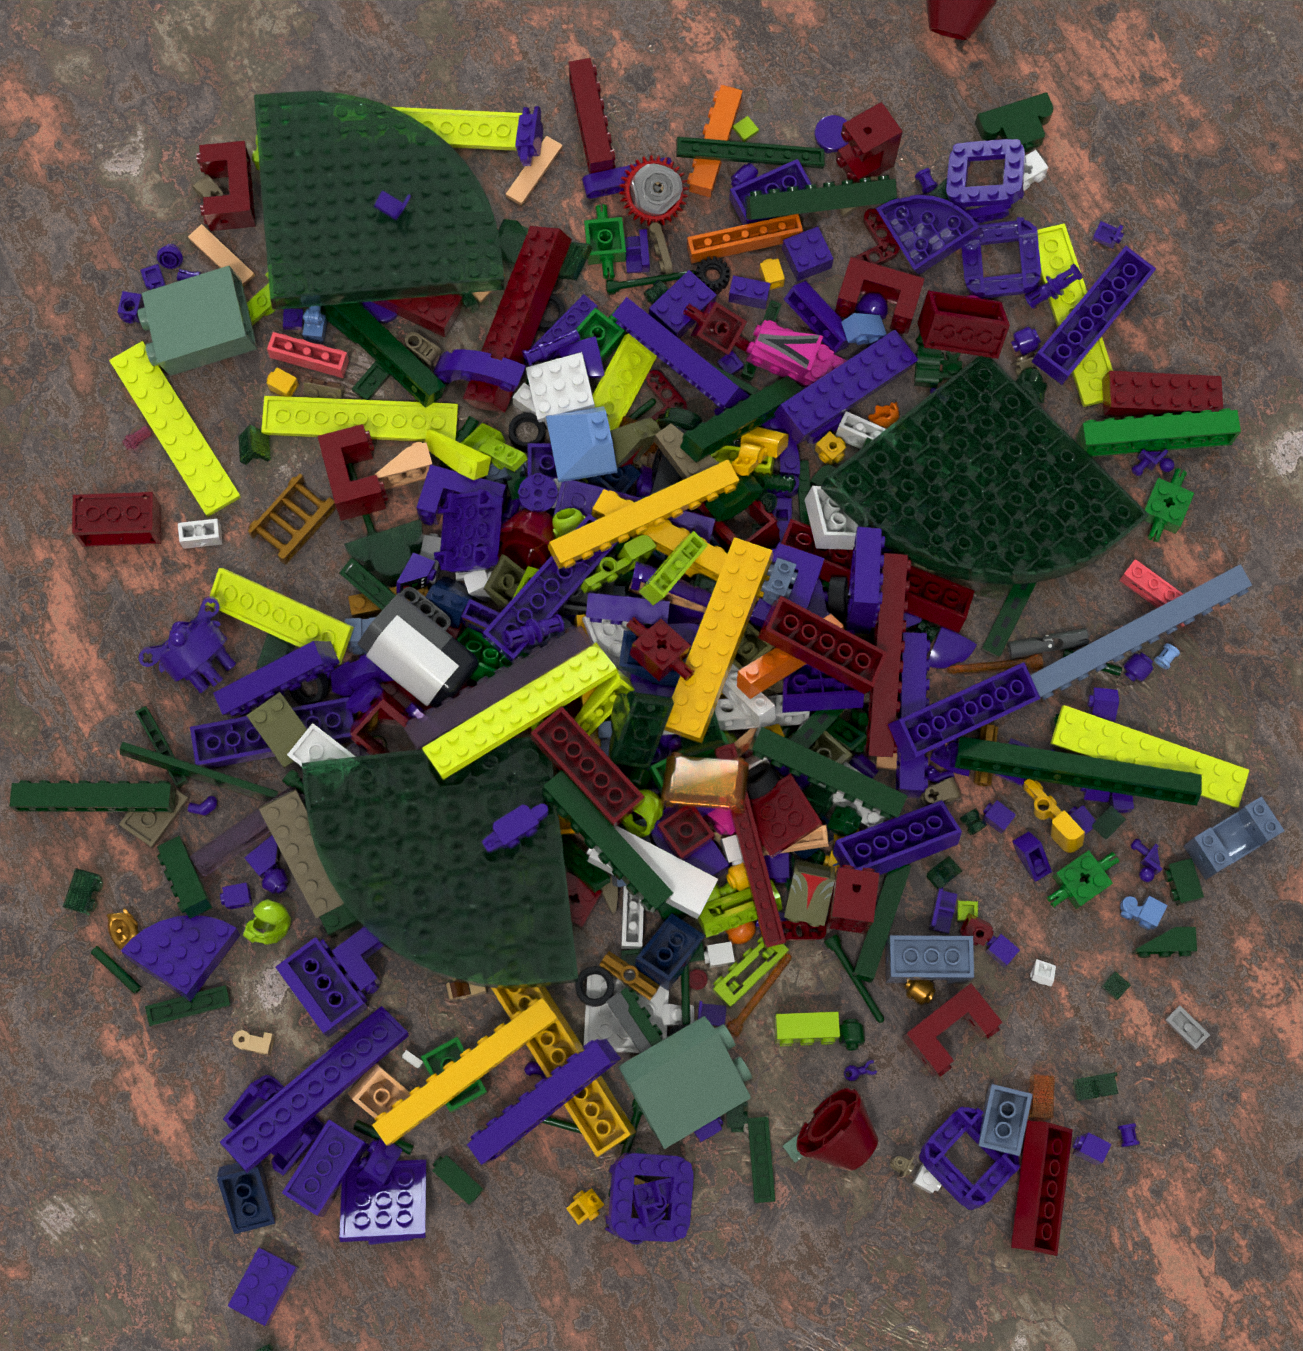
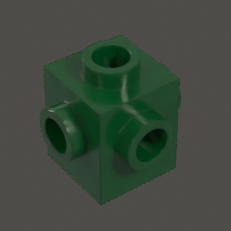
(844, 821)

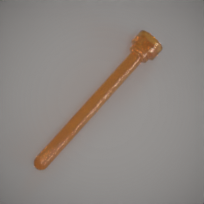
(1034, 661)
(735, 1026)

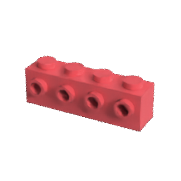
(308, 354)

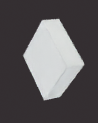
(416, 1062)

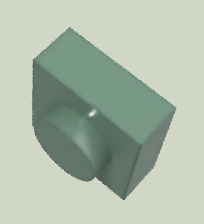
(791, 1150)

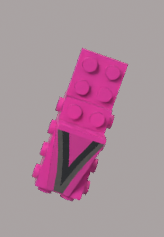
(791, 353)

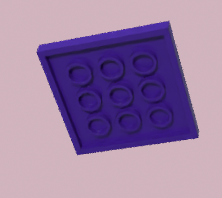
(387, 1210)

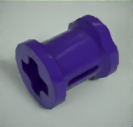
(926, 180)
(1128, 1135)

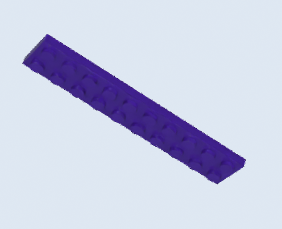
(313, 1089)

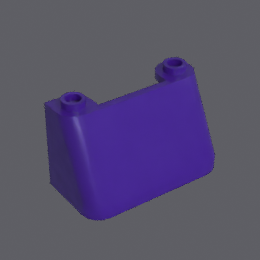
(296, 1145)

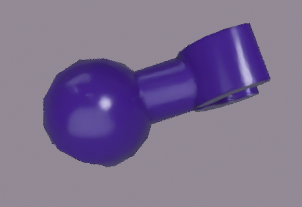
(855, 1072)

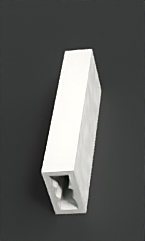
(687, 882)

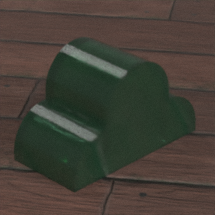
(388, 550)
(637, 727)

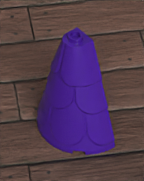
(683, 589)

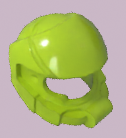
(650, 810)
(269, 917)

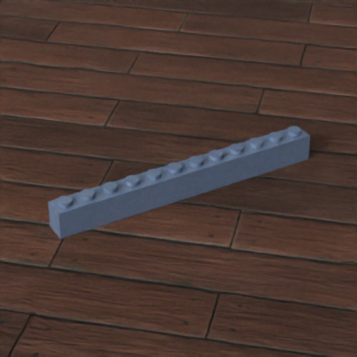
(1141, 630)

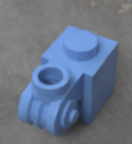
(314, 325)
(1147, 915)

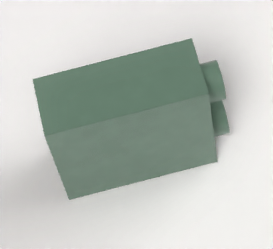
(197, 321)
(687, 1080)

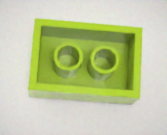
(806, 1028)

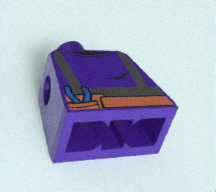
(478, 616)

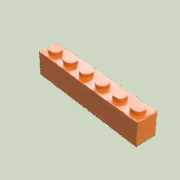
(720, 126)
(743, 238)
(770, 668)

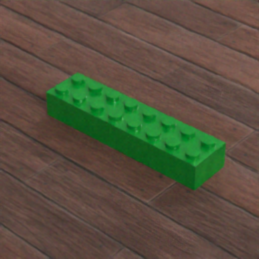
(1159, 432)

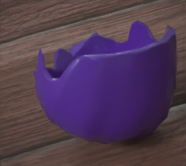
(873, 304)

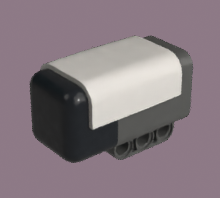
(417, 649)

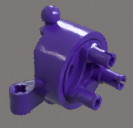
(192, 649)

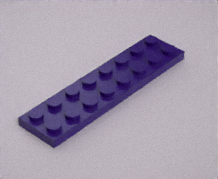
(584, 496)

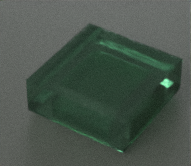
(1115, 985)

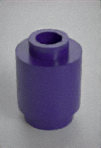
(743, 175)
(864, 765)

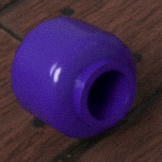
(1026, 340)
(1138, 667)

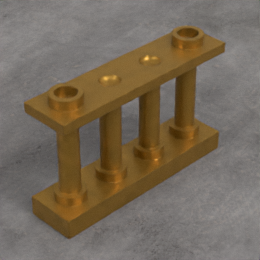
(298, 536)

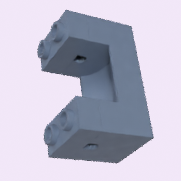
(1233, 838)
(929, 958)

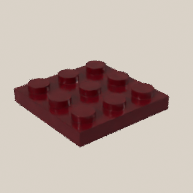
(783, 816)

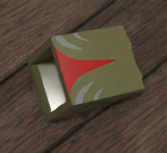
(633, 441)
(809, 893)

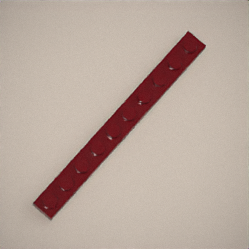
(755, 866)

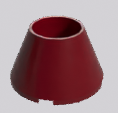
(957, 17)
(527, 538)
(839, 1132)

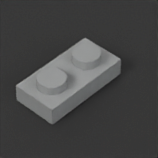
(1187, 1027)

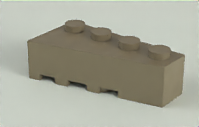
(669, 443)

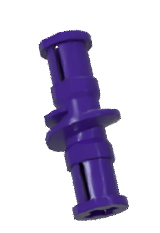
(1053, 287)
(532, 631)

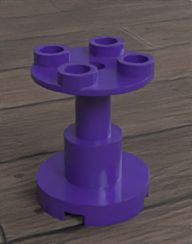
(538, 493)

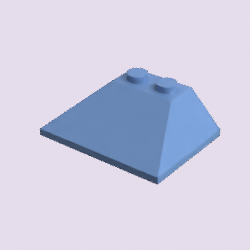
(581, 444)

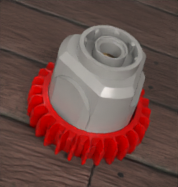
(653, 190)

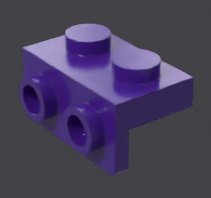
(378, 1161)

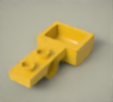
(756, 447)
(1064, 828)

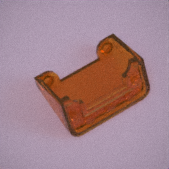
(705, 782)

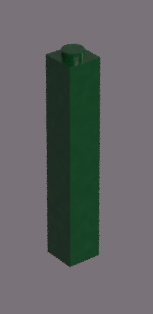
(878, 932)

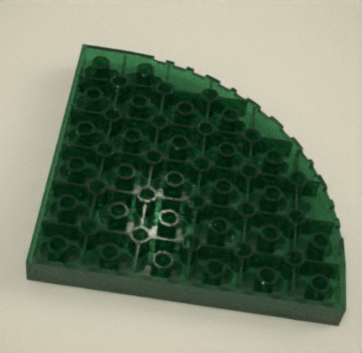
(326, 241)
(985, 486)
(416, 870)

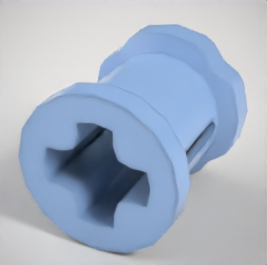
(1166, 656)

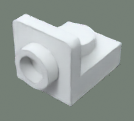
(1043, 973)
(673, 1015)

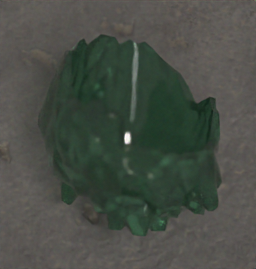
(1032, 383)

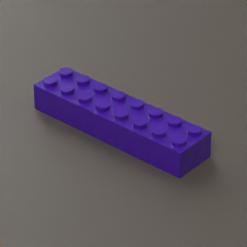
(1093, 315)
(678, 355)
(845, 386)
(542, 597)
(963, 711)
(239, 742)
(910, 774)
(543, 1101)

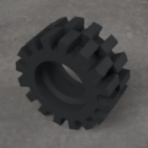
(713, 264)

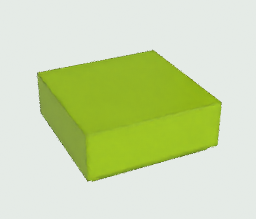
(745, 129)
(966, 907)

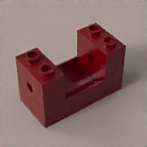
(872, 143)
(234, 162)
(895, 287)
(356, 496)
(853, 900)
(923, 1038)

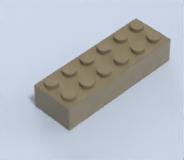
(290, 828)

